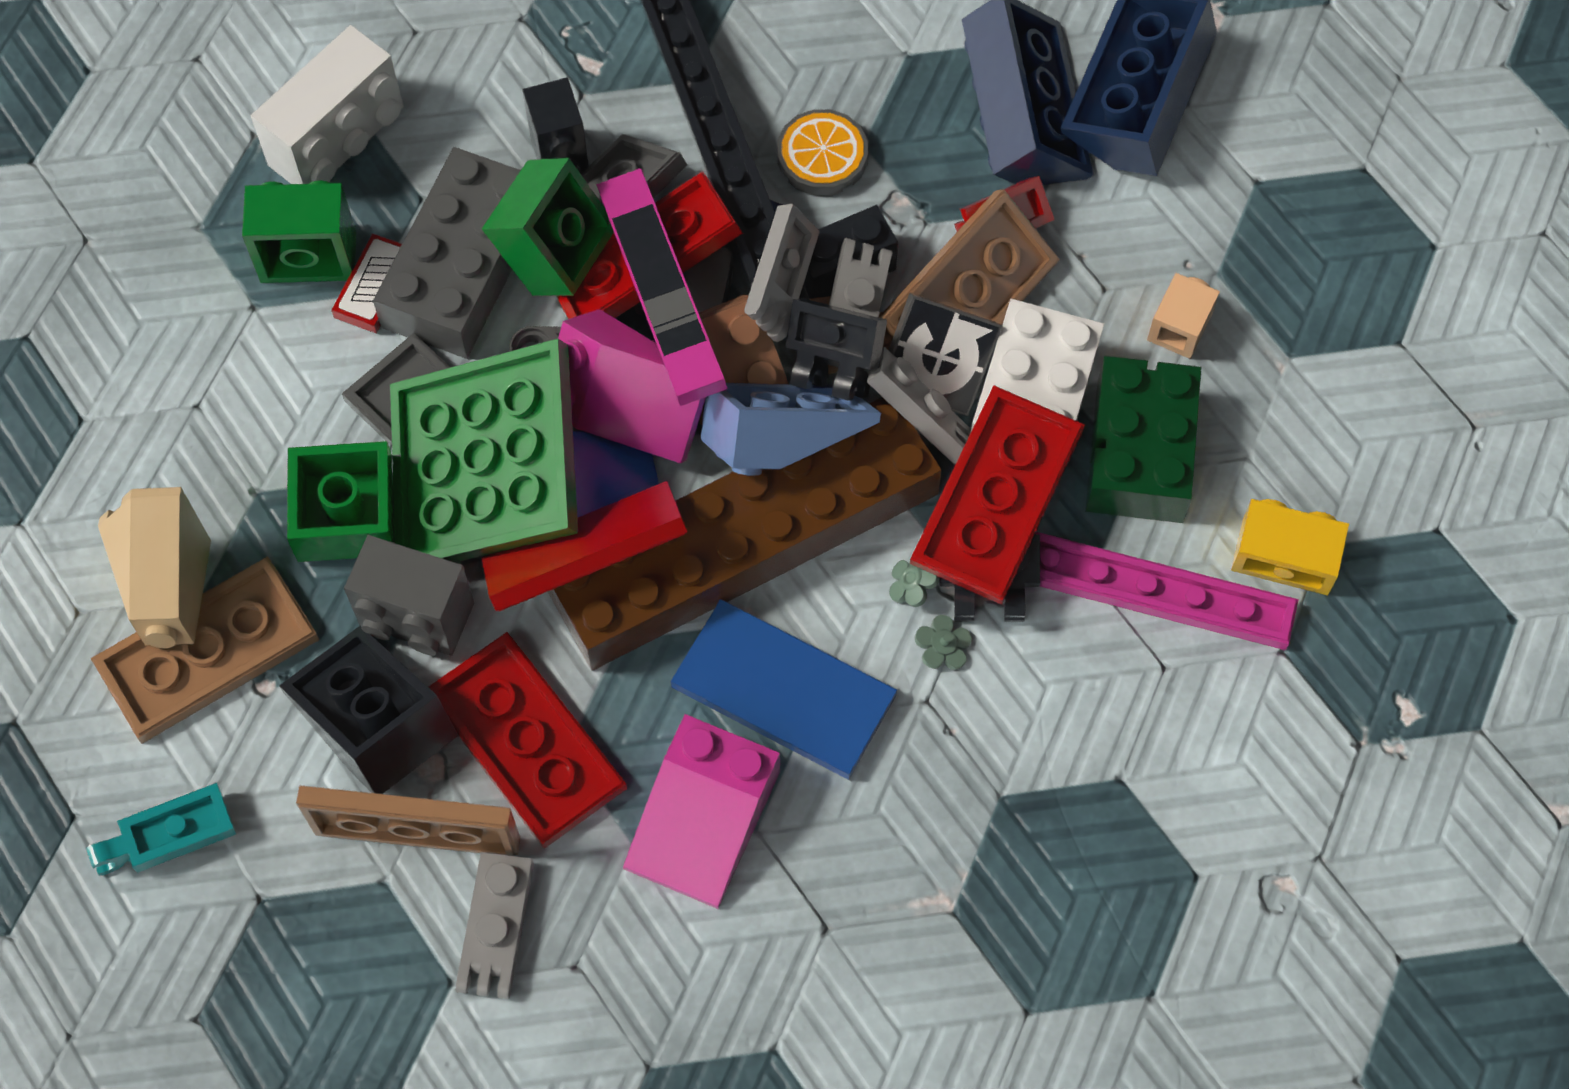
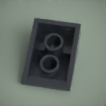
(370, 710)

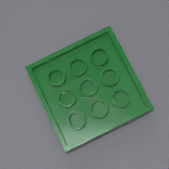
(485, 454)

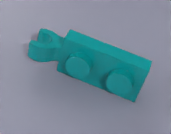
(165, 832)

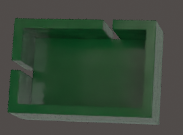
(1148, 438)

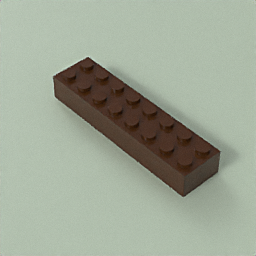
(749, 533)

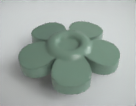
(911, 584)
(943, 644)

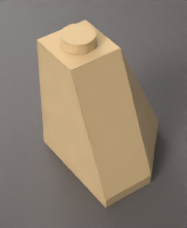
(158, 563)

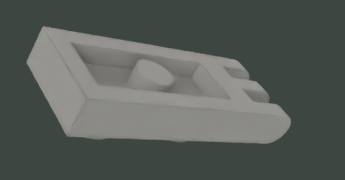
(781, 271)
(859, 283)
(919, 405)
(495, 923)

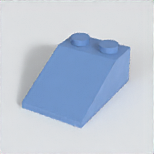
(778, 423)

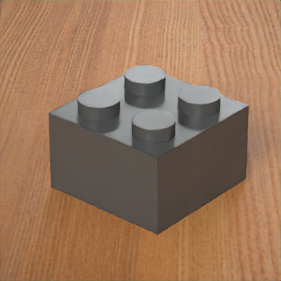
(409, 596)

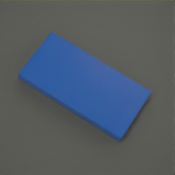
(784, 689)

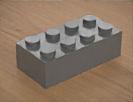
(447, 265)

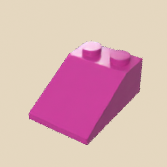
(624, 388)
(702, 810)

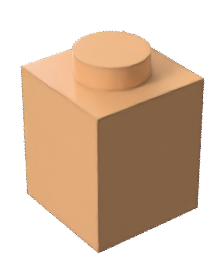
(1183, 315)

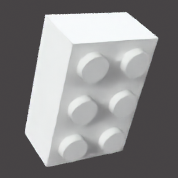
(329, 109)
(1043, 358)

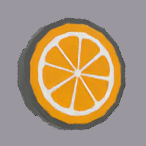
(822, 152)

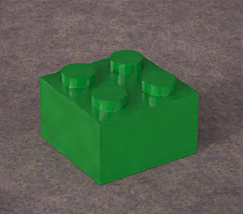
(549, 227)
(299, 232)
(338, 499)

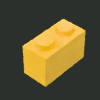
(1290, 546)

